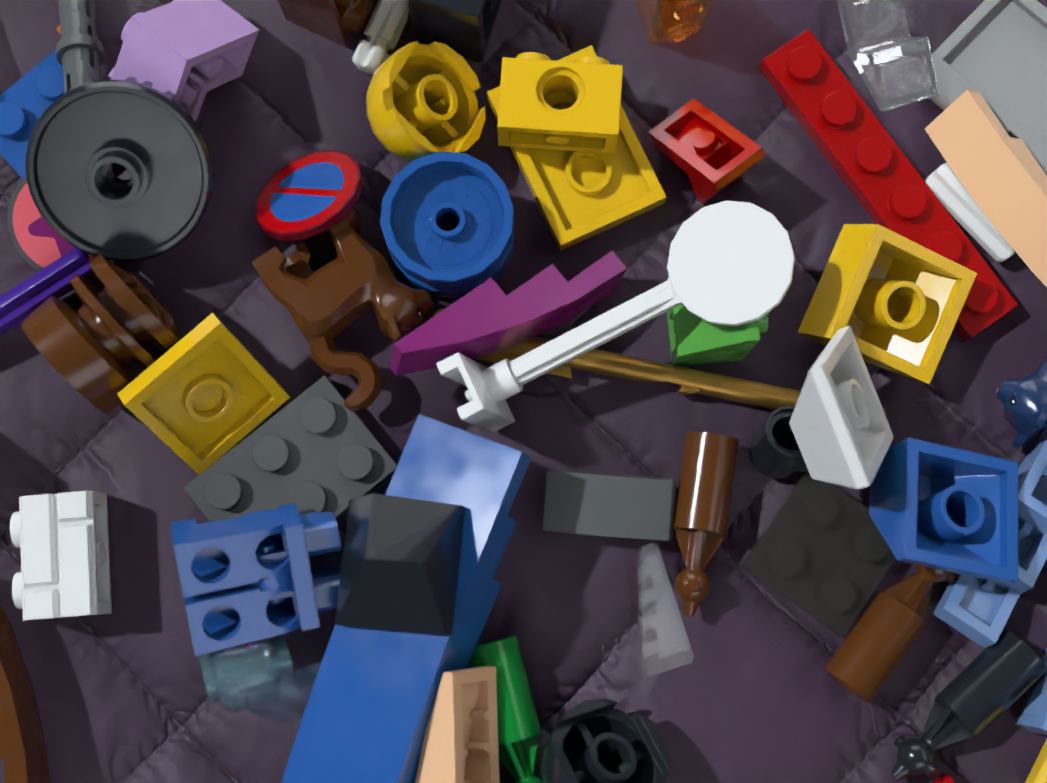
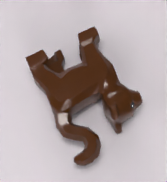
(337, 295)

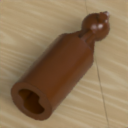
(702, 509)
(885, 633)

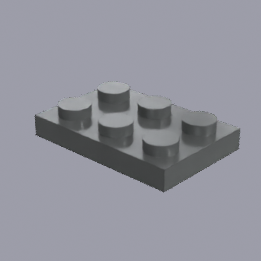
(302, 455)

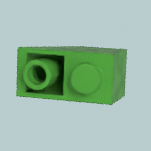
(699, 342)

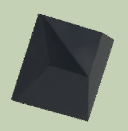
(400, 564)

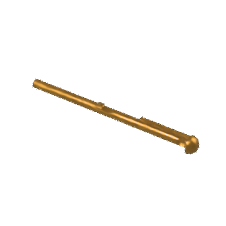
(641, 369)

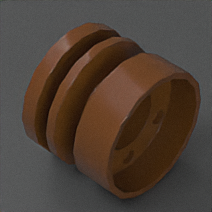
(104, 335)

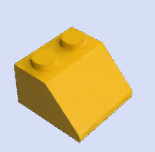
(892, 296)

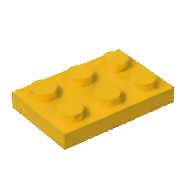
(587, 190)

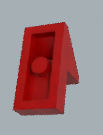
(705, 148)

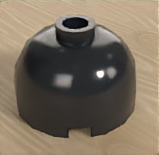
(604, 746)

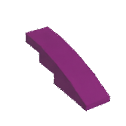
(492, 322)

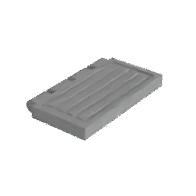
(1005, 59)

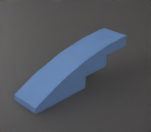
(982, 605)

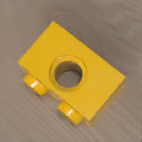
(584, 127)

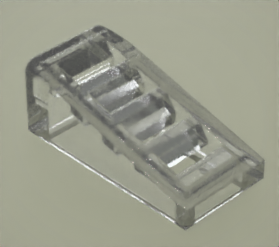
(662, 631)

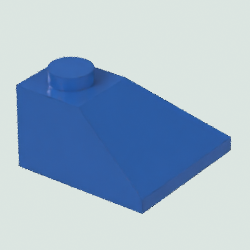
(948, 509)

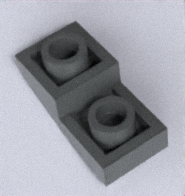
(609, 505)

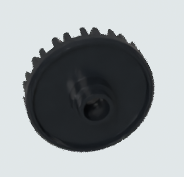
(145, 133)

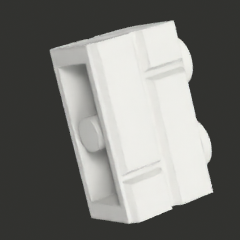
(62, 555)

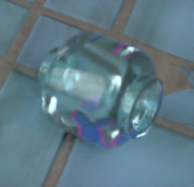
(246, 674)

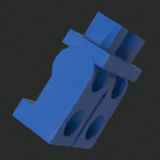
(254, 575)

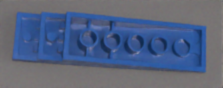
(381, 683)

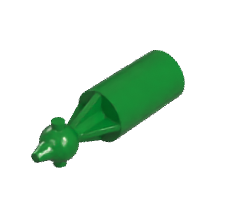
(517, 716)

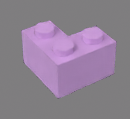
(185, 49)

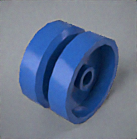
(442, 191)

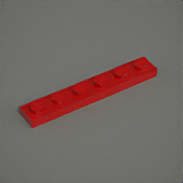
(878, 169)

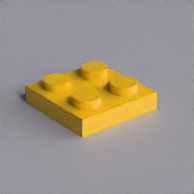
(204, 394)

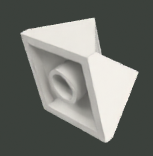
(841, 417)

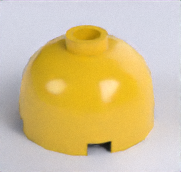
(424, 102)

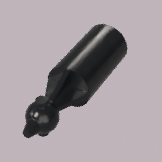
(971, 703)

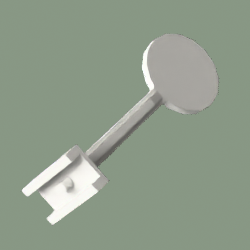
(723, 266)

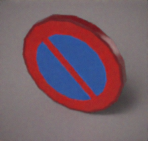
(309, 195)

